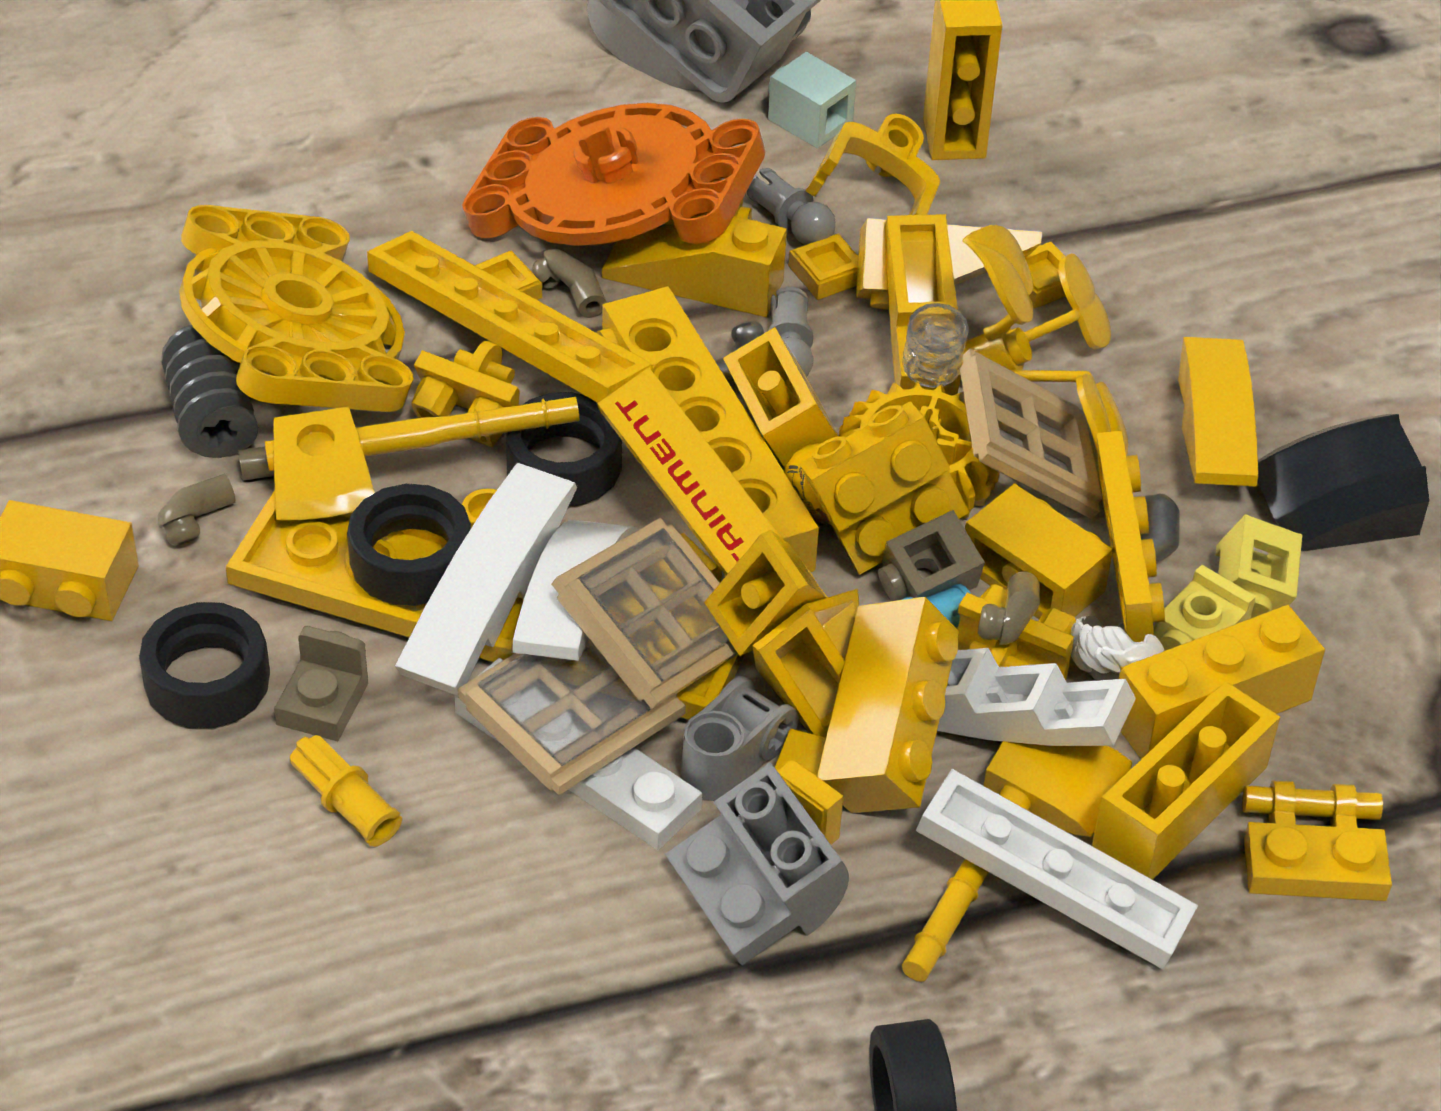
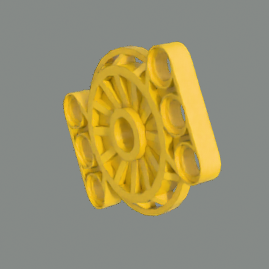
(292, 309)

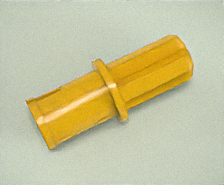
(345, 790)

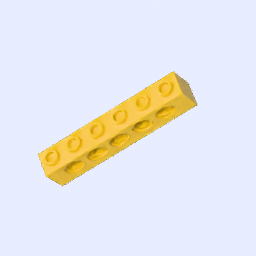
(662, 334)

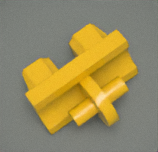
(470, 382)
(1039, 643)

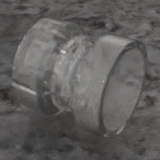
(935, 345)

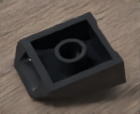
(1347, 484)

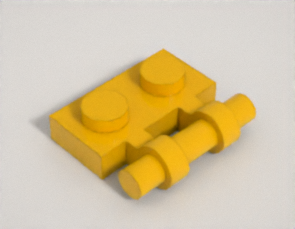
(1310, 858)

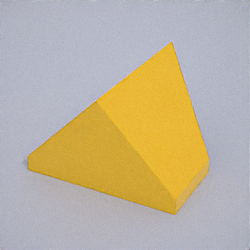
(807, 657)

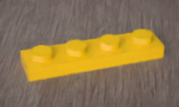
(1126, 520)

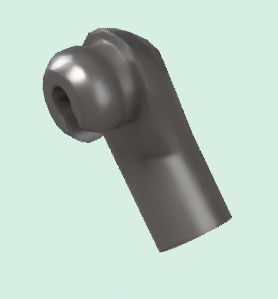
(1163, 524)

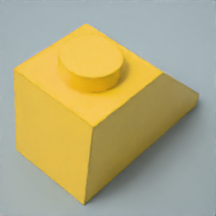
(761, 591)

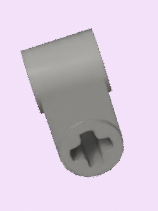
(733, 738)

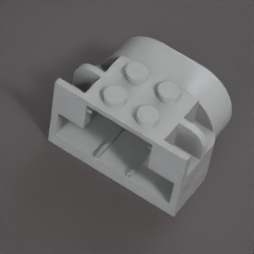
(700, 42)

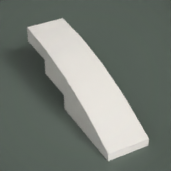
(485, 578)
(1031, 704)

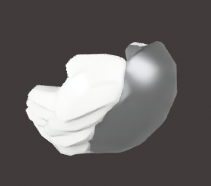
(1106, 649)

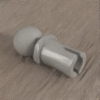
(792, 207)
(790, 319)

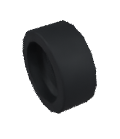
(592, 474)
(397, 510)
(195, 628)
(910, 1068)

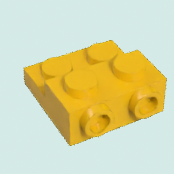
(882, 482)

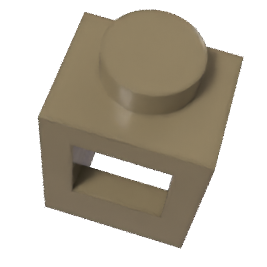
(938, 546)

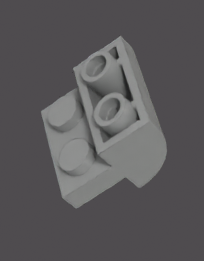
(761, 866)

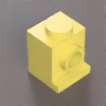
(1268, 577)
(1203, 608)

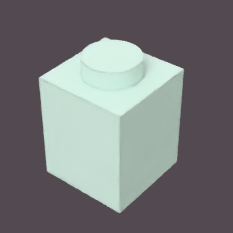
(811, 99)

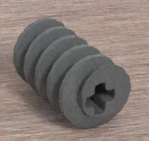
(206, 402)

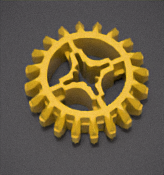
(950, 427)

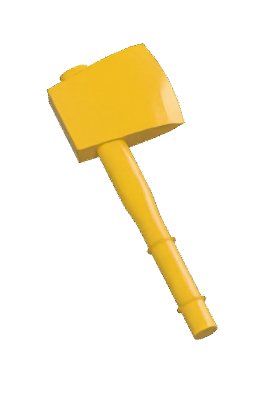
(322, 453)
(1049, 781)

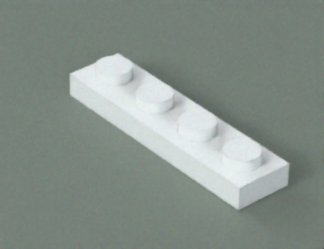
(631, 792)
(1057, 868)

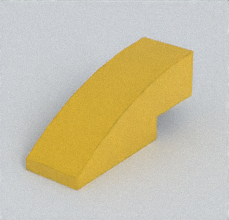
(917, 276)
(1218, 411)

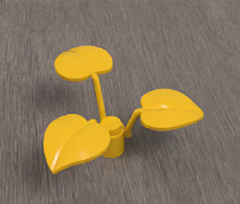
(1011, 347)

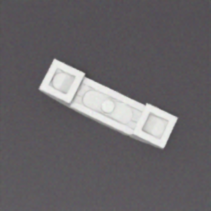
(543, 622)

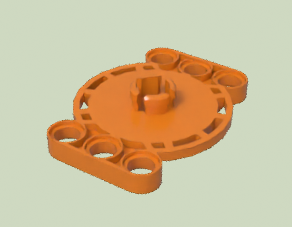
(616, 176)

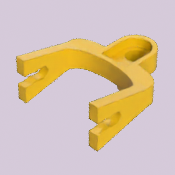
(892, 149)

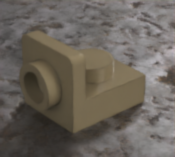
(324, 684)

